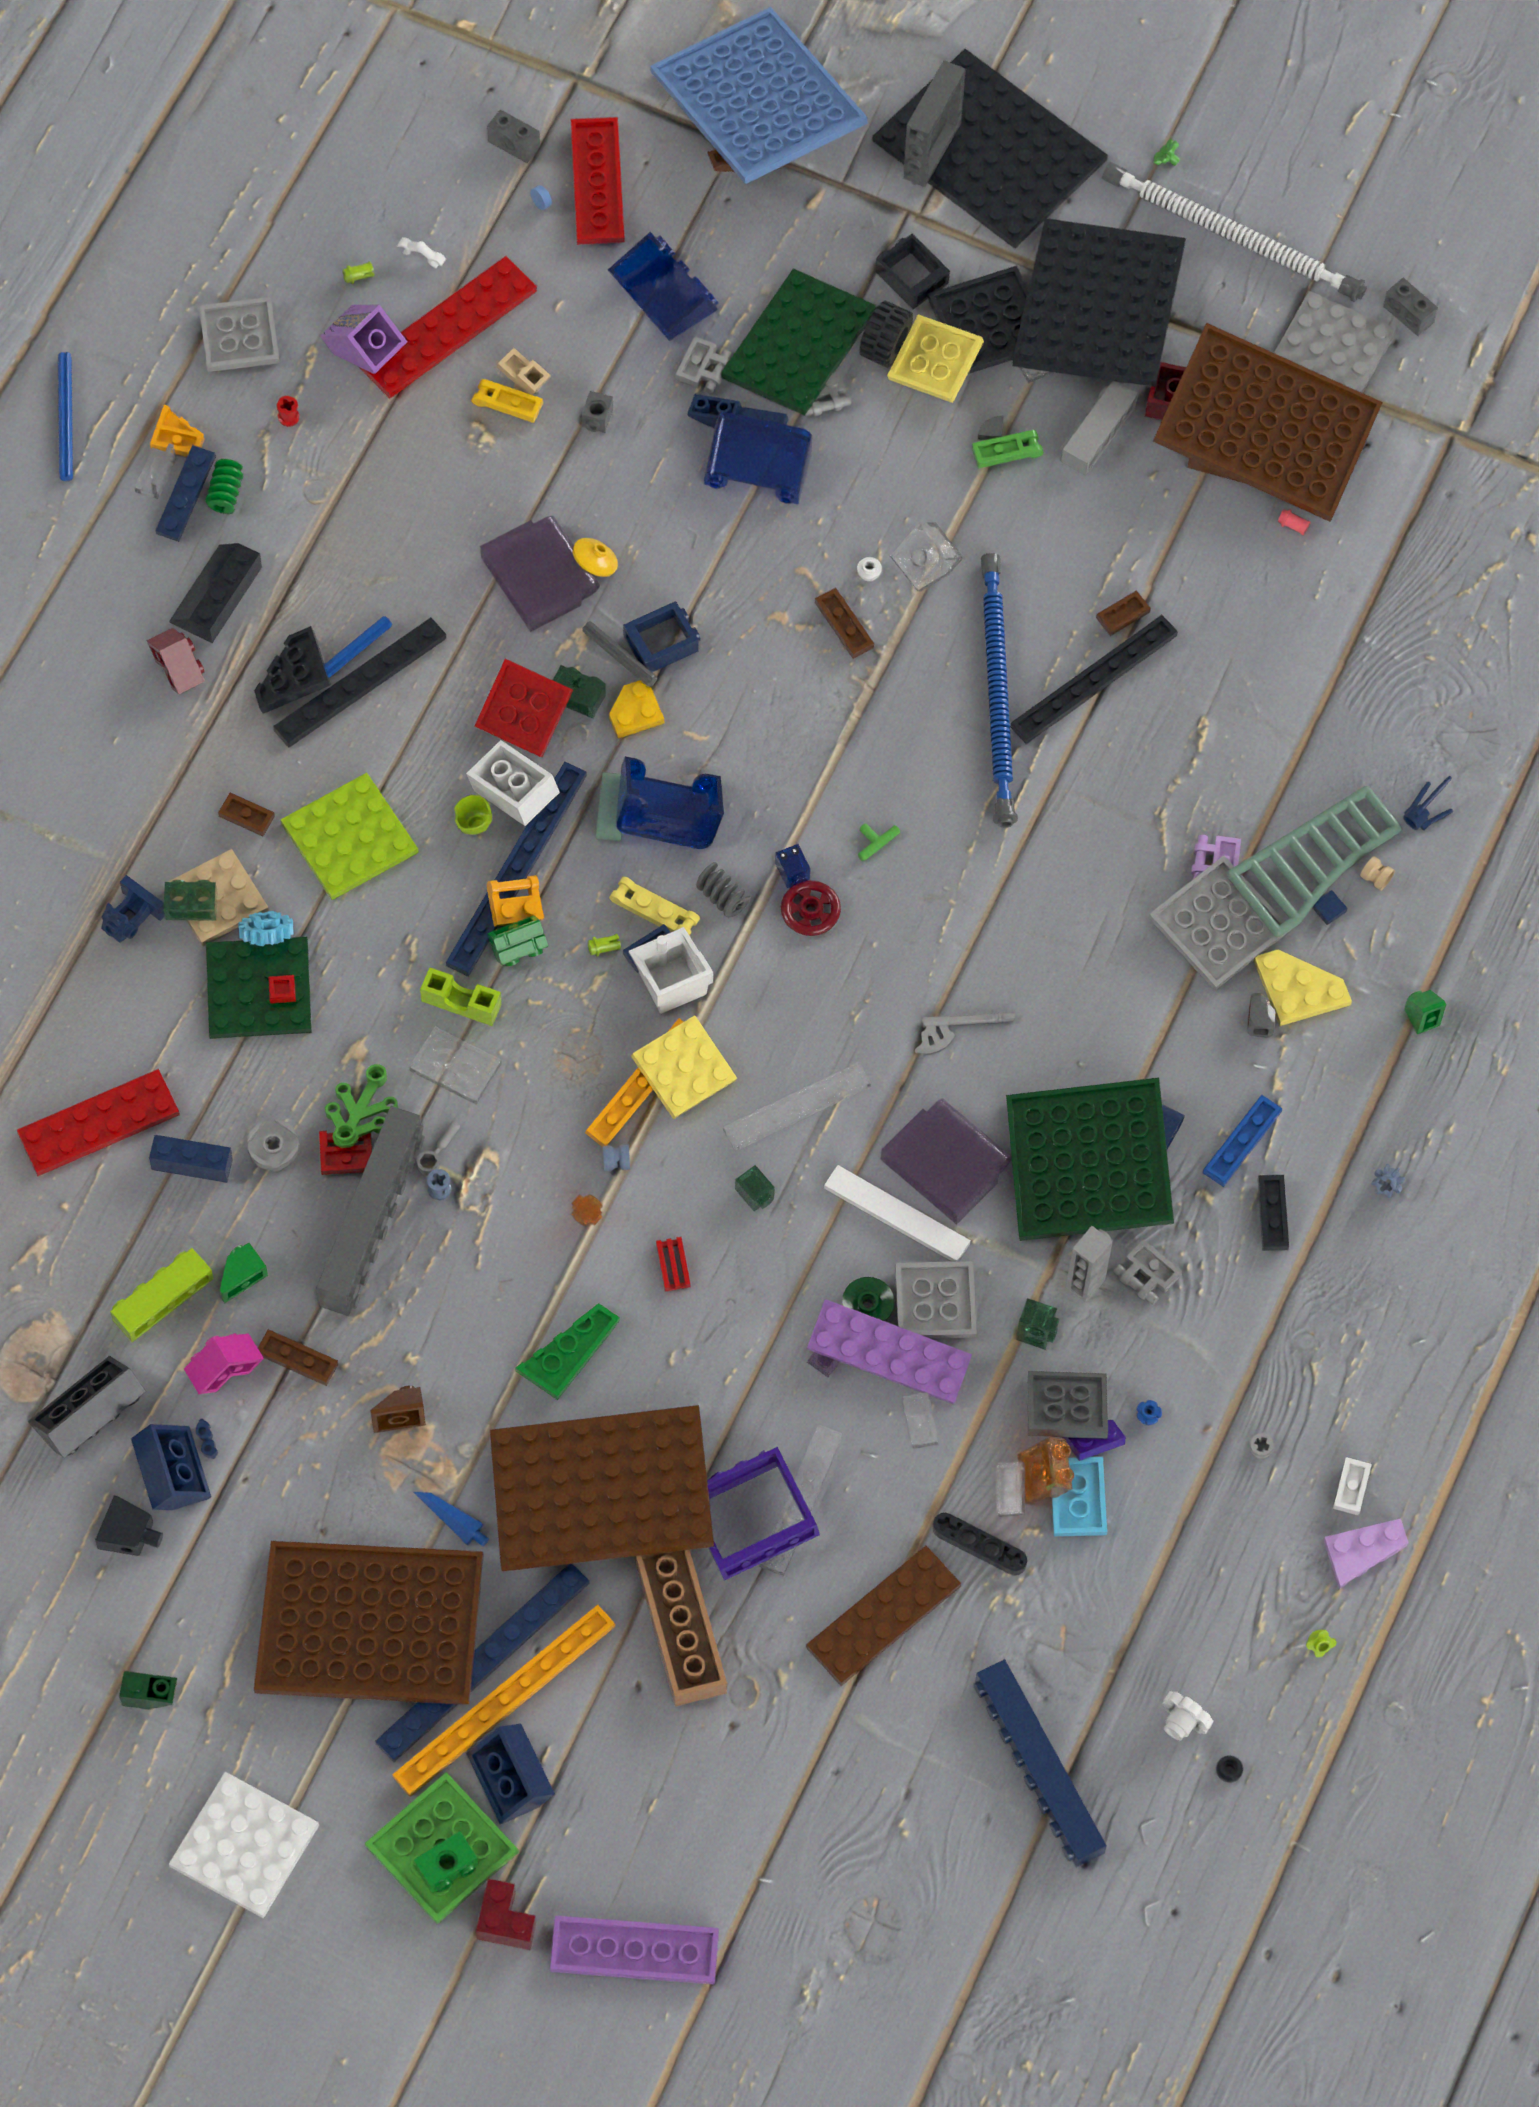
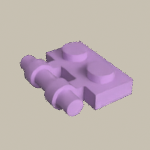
(1223, 846)

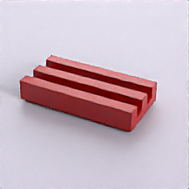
(669, 1243)

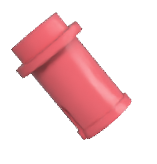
(1293, 521)

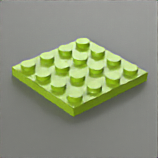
(349, 836)

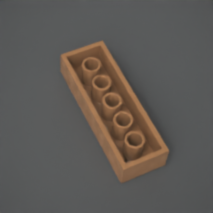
(681, 1626)

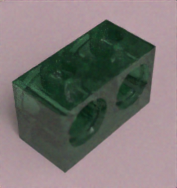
(190, 907)
(1037, 1324)

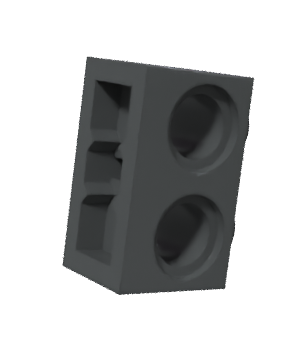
(1410, 306)

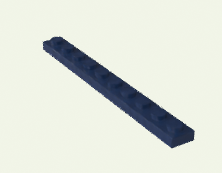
(517, 867)
(488, 1657)

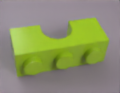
(443, 992)

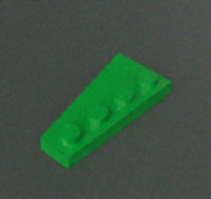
(569, 1352)

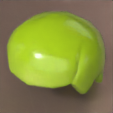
(473, 814)

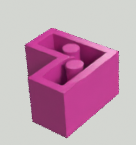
(222, 1359)

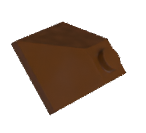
(399, 1410)

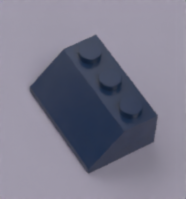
(170, 1466)
(510, 1772)

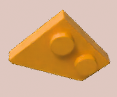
(175, 431)

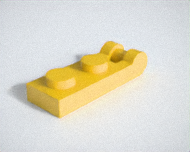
(507, 400)

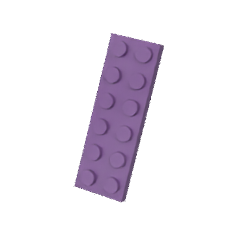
(889, 1351)
(634, 1950)

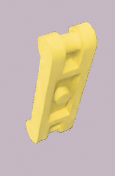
(652, 907)

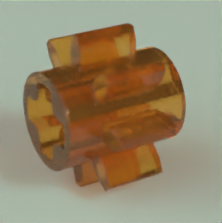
(586, 1210)

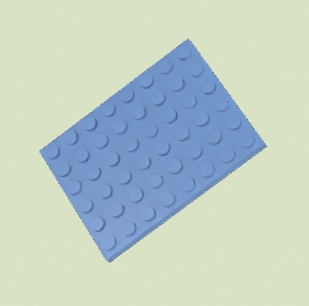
(758, 95)

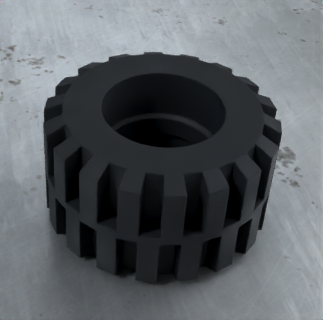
(885, 333)

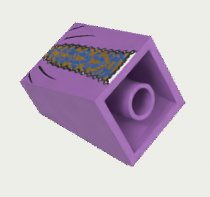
(364, 337)

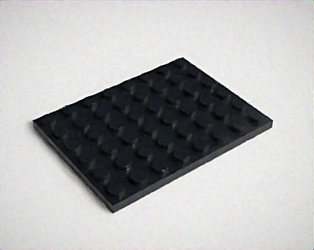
(1008, 156)
(1099, 302)

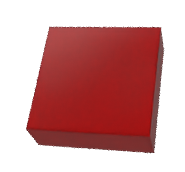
(282, 989)

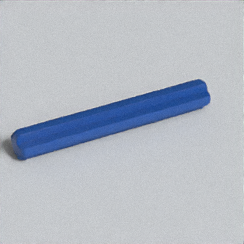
(357, 645)

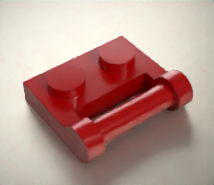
(343, 1160)

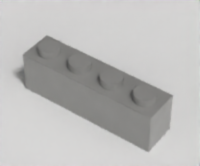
(1099, 427)
(1089, 1263)

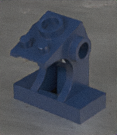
(139, 902)

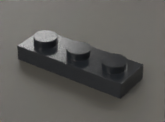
(1273, 1212)

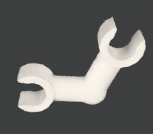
(434, 258)

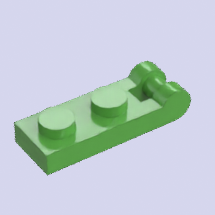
(1007, 448)

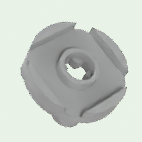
(271, 1131)

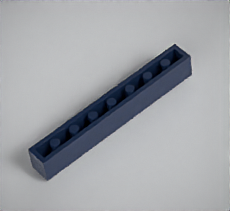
(1040, 1763)

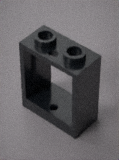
(919, 293)

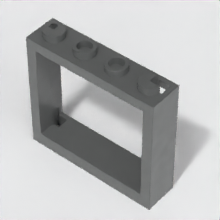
(936, 122)

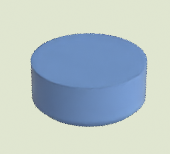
(541, 197)

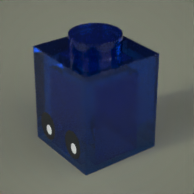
(792, 865)

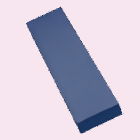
(1242, 1140)

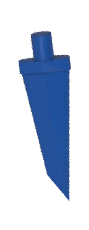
(459, 1522)

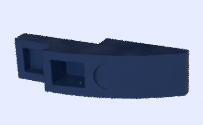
(706, 410)

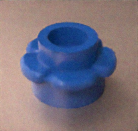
(1148, 1419)

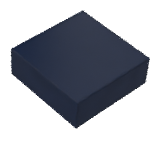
(1329, 907)

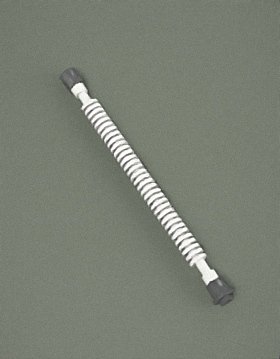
(1162, 197)

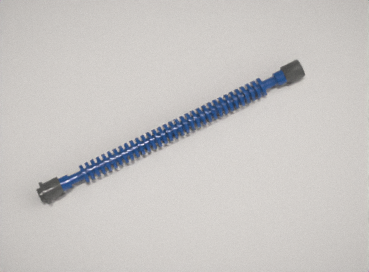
(998, 691)

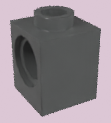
(597, 403)

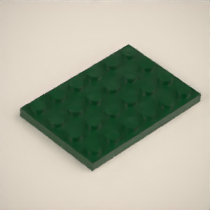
(798, 341)

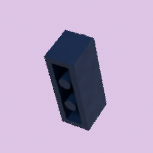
(190, 1158)

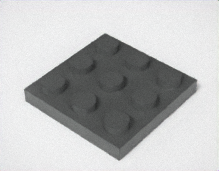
(1067, 1404)

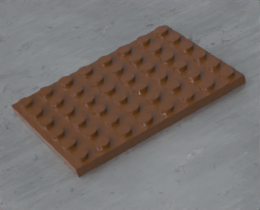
(1268, 422)
(601, 1488)
(369, 1622)

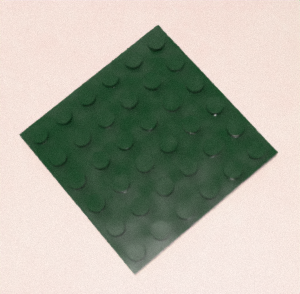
(1089, 1159)

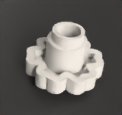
(1184, 1716)

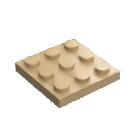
(235, 898)

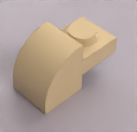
(525, 374)

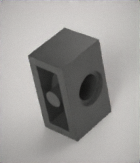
(513, 136)

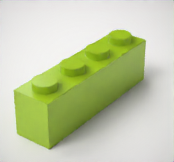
(161, 1294)

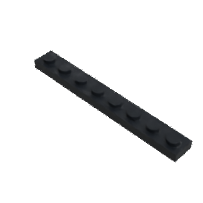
(1093, 679)
(359, 682)

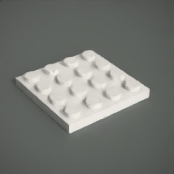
(244, 1844)

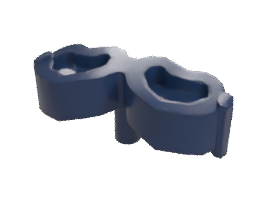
(203, 1432)

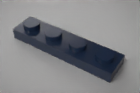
(185, 493)

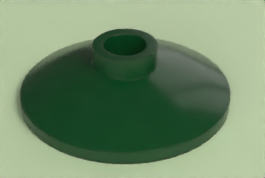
(869, 1290)

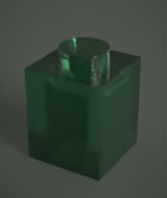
(755, 1188)

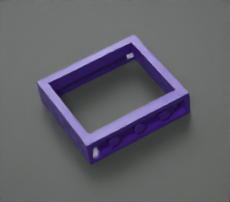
(776, 1543)

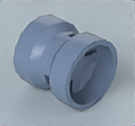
(616, 1157)

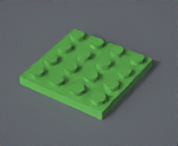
(429, 1821)

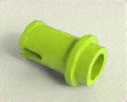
(358, 272)
(603, 944)

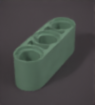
(607, 811)

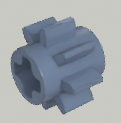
(1391, 1174)

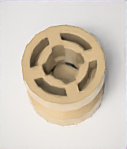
(1377, 873)

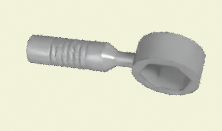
(440, 1145)

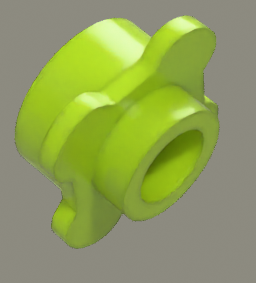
(1320, 1642)

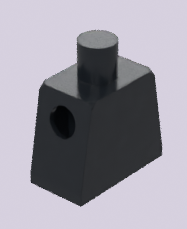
(126, 1529)

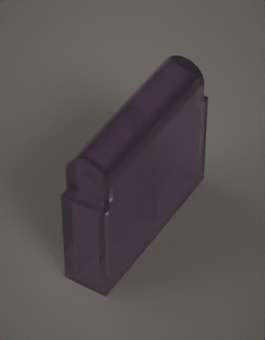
(538, 571)
(946, 1159)

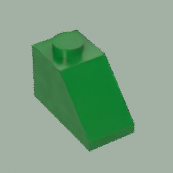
(1425, 1010)
(241, 1271)

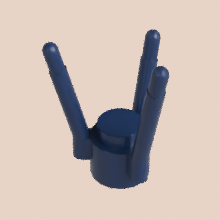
(1417, 816)

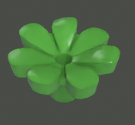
(1167, 153)

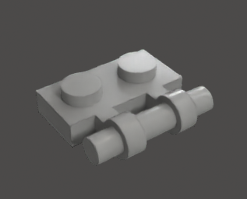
(696, 361)
(834, 387)
(1151, 1265)

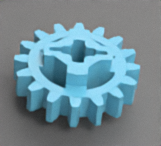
(266, 928)

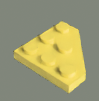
(1299, 988)

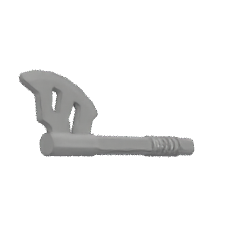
(943, 1022)

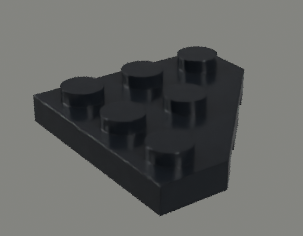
(294, 672)

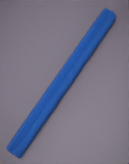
(65, 416)

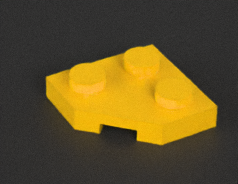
(635, 710)

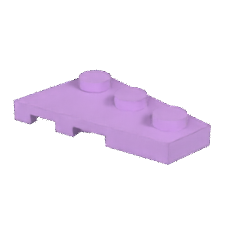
(1362, 1548)

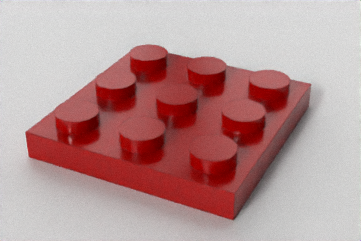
(523, 708)

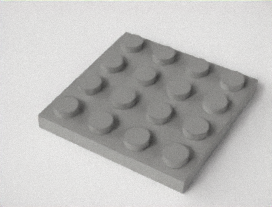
(1335, 341)
(1215, 924)

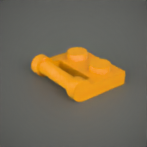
(514, 909)

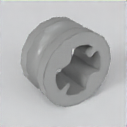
(1269, 1444)

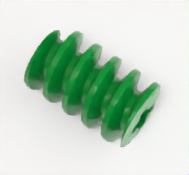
(224, 486)

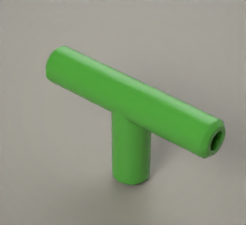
(876, 841)

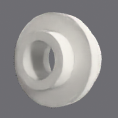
(869, 575)

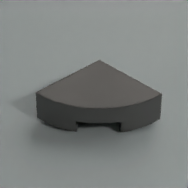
(991, 428)

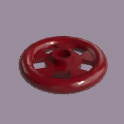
(804, 926)

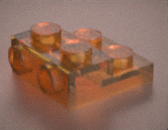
(1046, 1470)

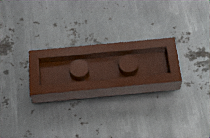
(844, 623)
(297, 1357)

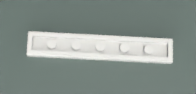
(897, 1214)

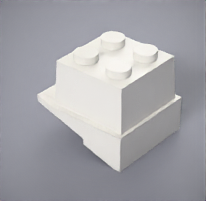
(672, 969)

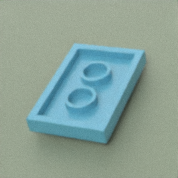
(1084, 1507)

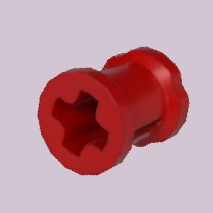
(287, 411)

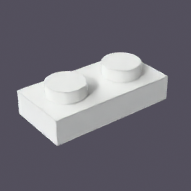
(1352, 1486)

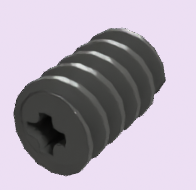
(720, 892)

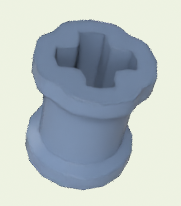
(434, 1189)

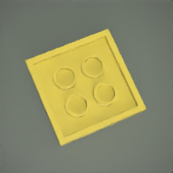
(935, 358)
(684, 1067)

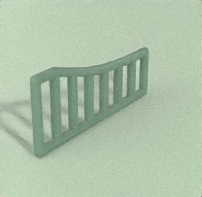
(1341, 866)

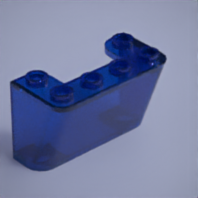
(663, 286)

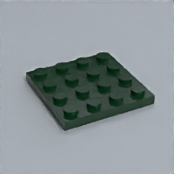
(240, 988)

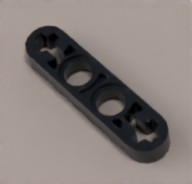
(977, 1547)

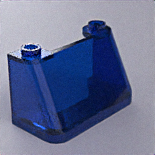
(759, 455)
(668, 809)

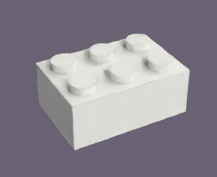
(513, 782)

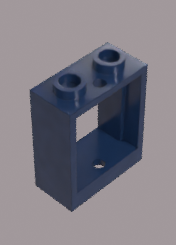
(668, 655)

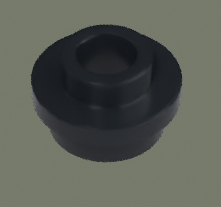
(1229, 1761)

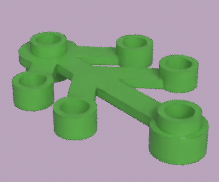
(360, 1110)

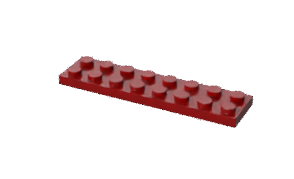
(453, 324)

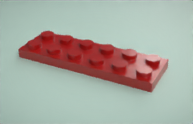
(597, 180)
(98, 1122)

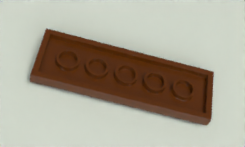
(883, 1615)

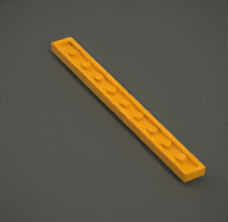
(503, 1700)

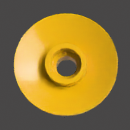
(595, 557)

